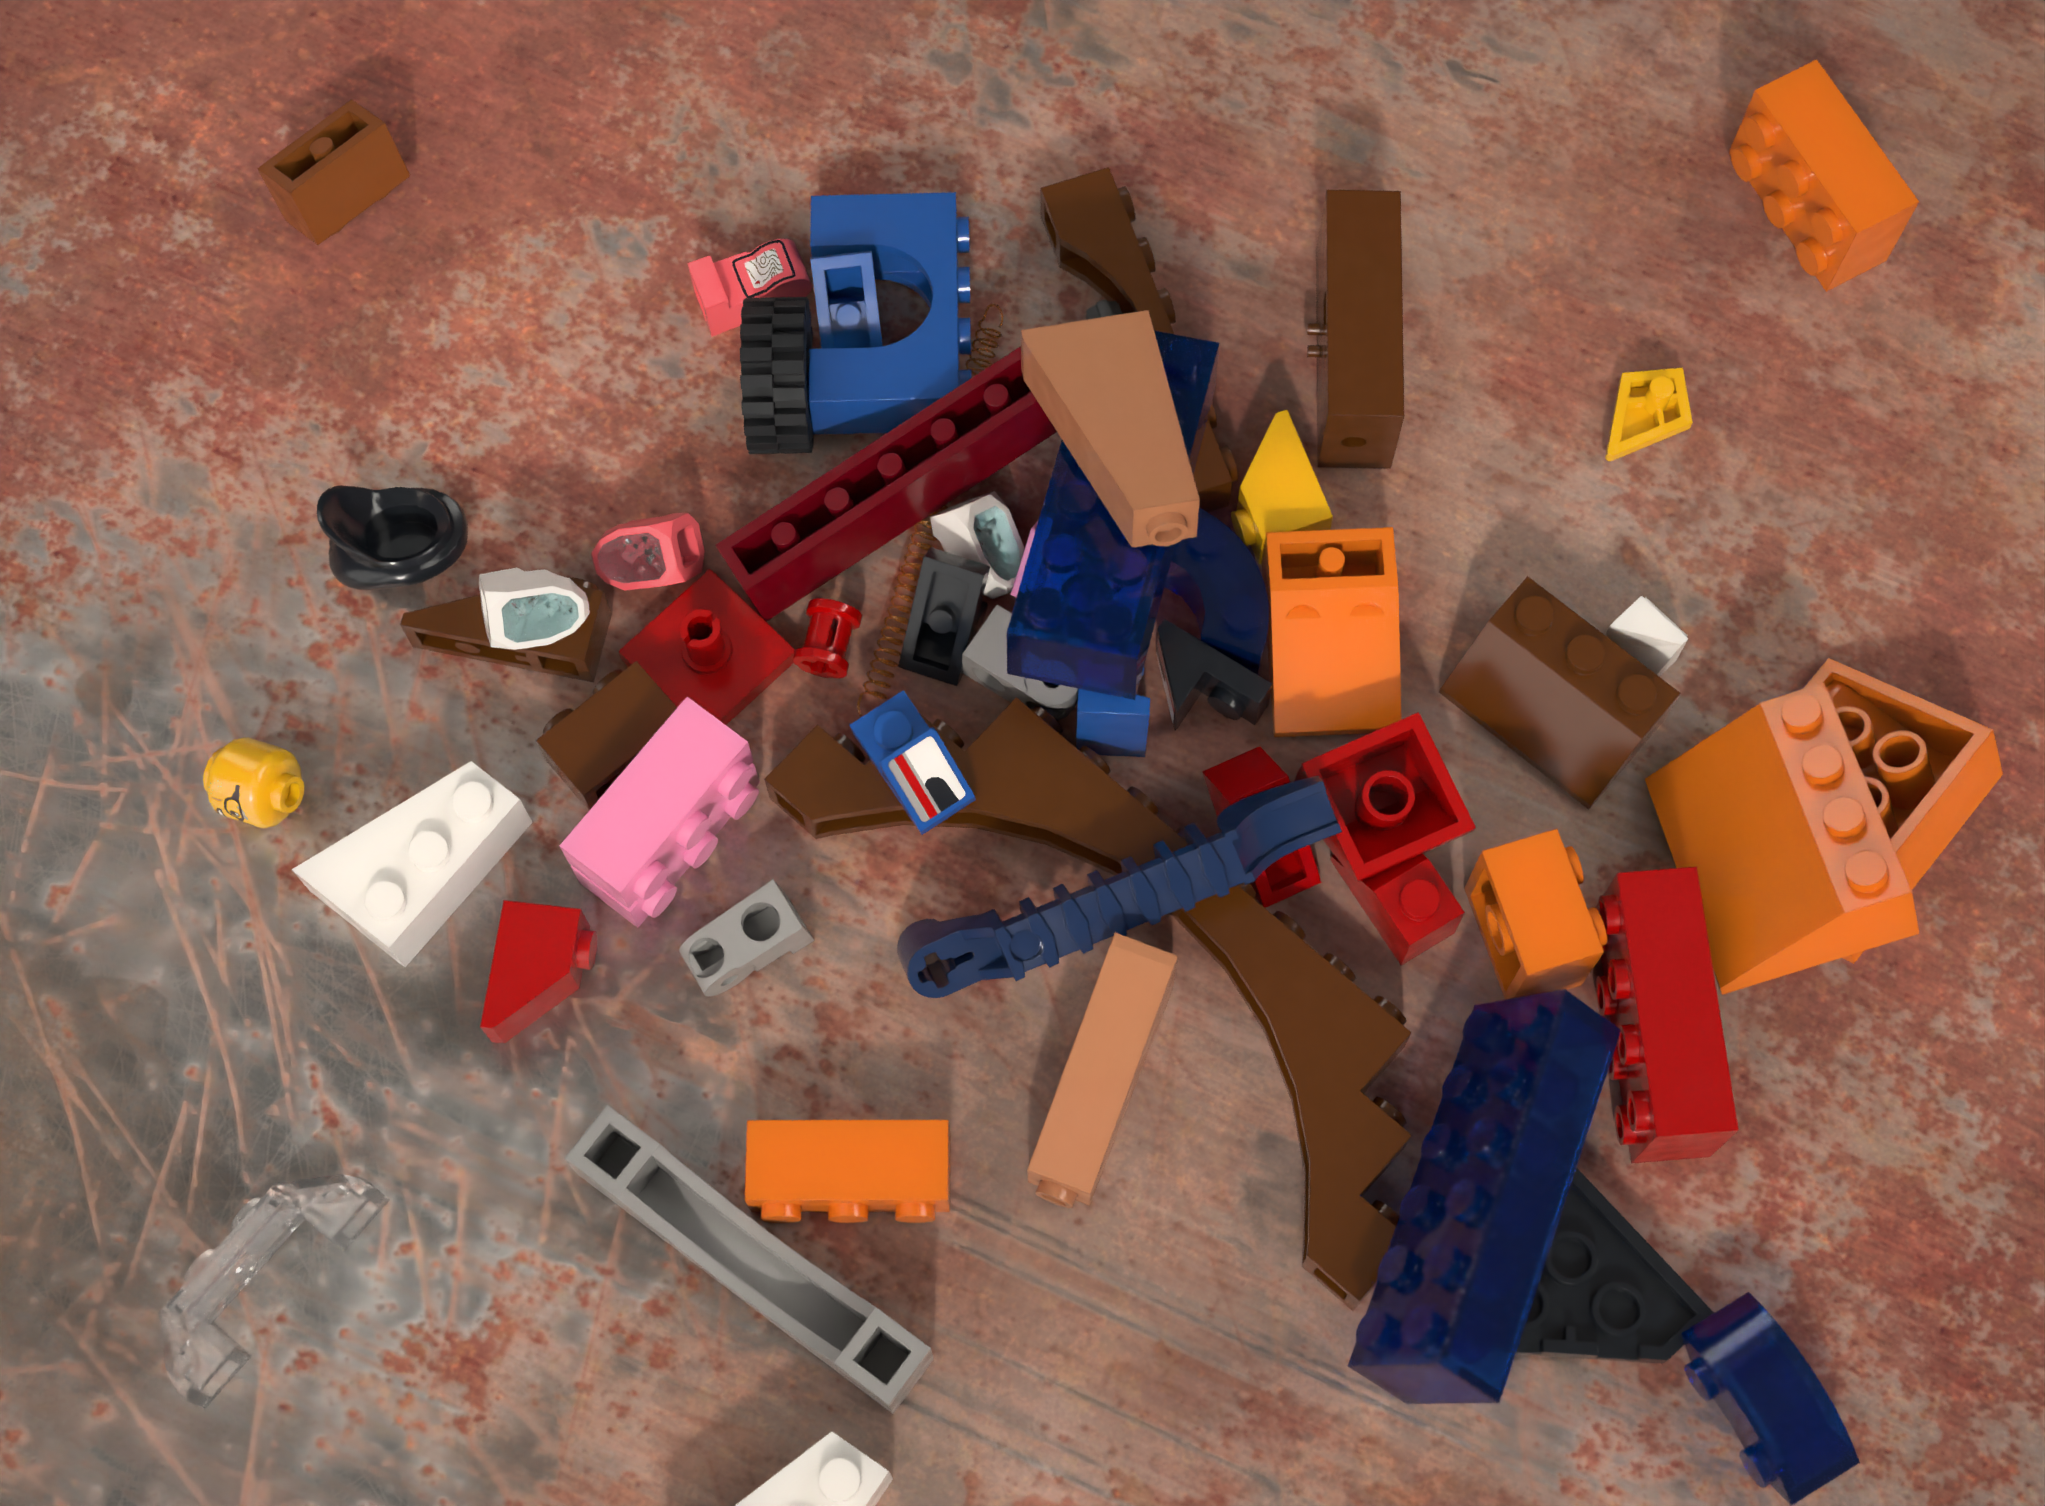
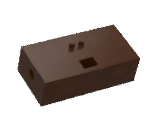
(1359, 329)

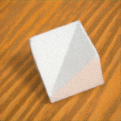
(1648, 635)

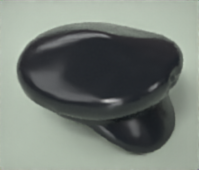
(390, 535)

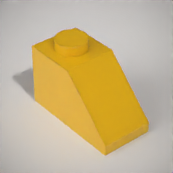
(1279, 489)

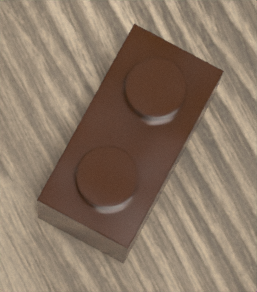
(605, 732)

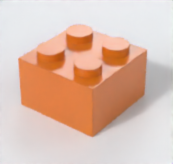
(1535, 915)

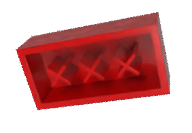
(1669, 1017)

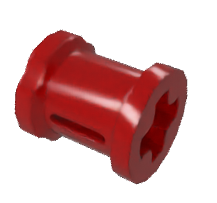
(827, 638)

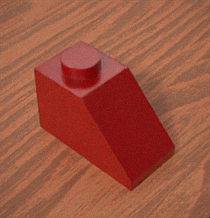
(1244, 777)
(1407, 906)
(534, 965)

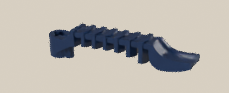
(1250, 839)

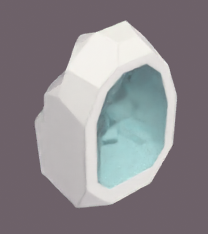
(983, 533)
(530, 607)

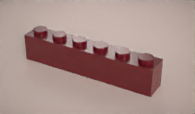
(886, 487)

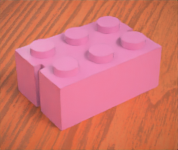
(663, 813)

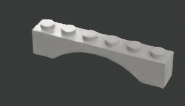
(750, 1260)

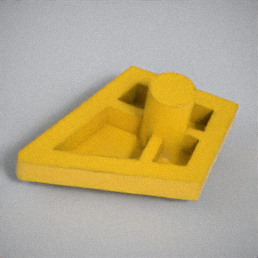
(1648, 410)

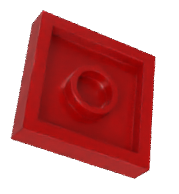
(710, 649)

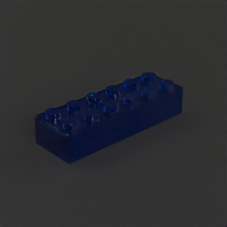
(1084, 590)
(1485, 1201)

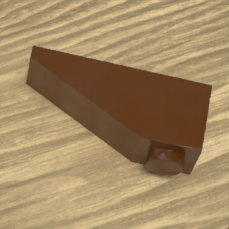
(461, 631)

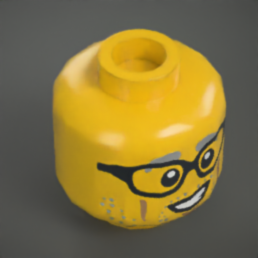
(253, 782)

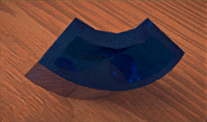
(1223, 591)
(1769, 1398)

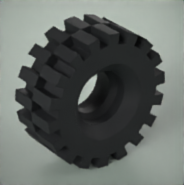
(776, 375)

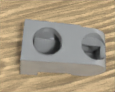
(987, 664)
(744, 939)

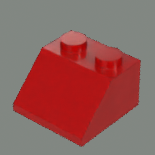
(1389, 797)

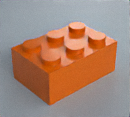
(1821, 176)

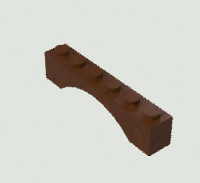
(1096, 242)

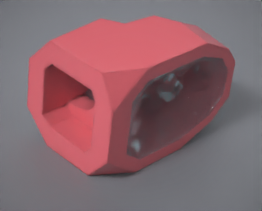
(650, 552)

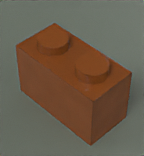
(334, 172)

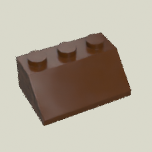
(1559, 692)

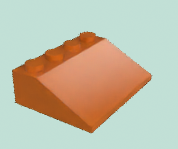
(1918, 761)
(1783, 842)

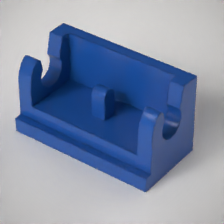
(1112, 723)

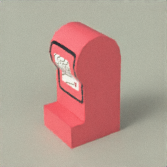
(766, 272)

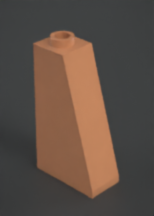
(1118, 419)
(1102, 1071)

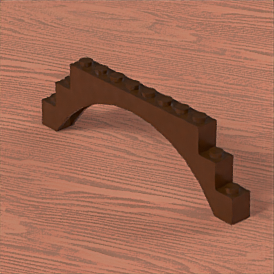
(1317, 1022)

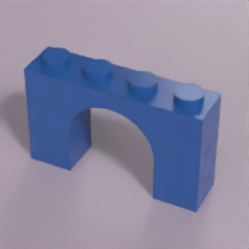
(914, 244)

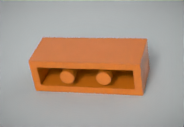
(848, 1169)

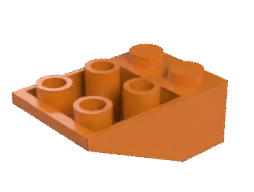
(1332, 631)

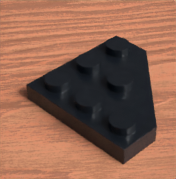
(1606, 1290)

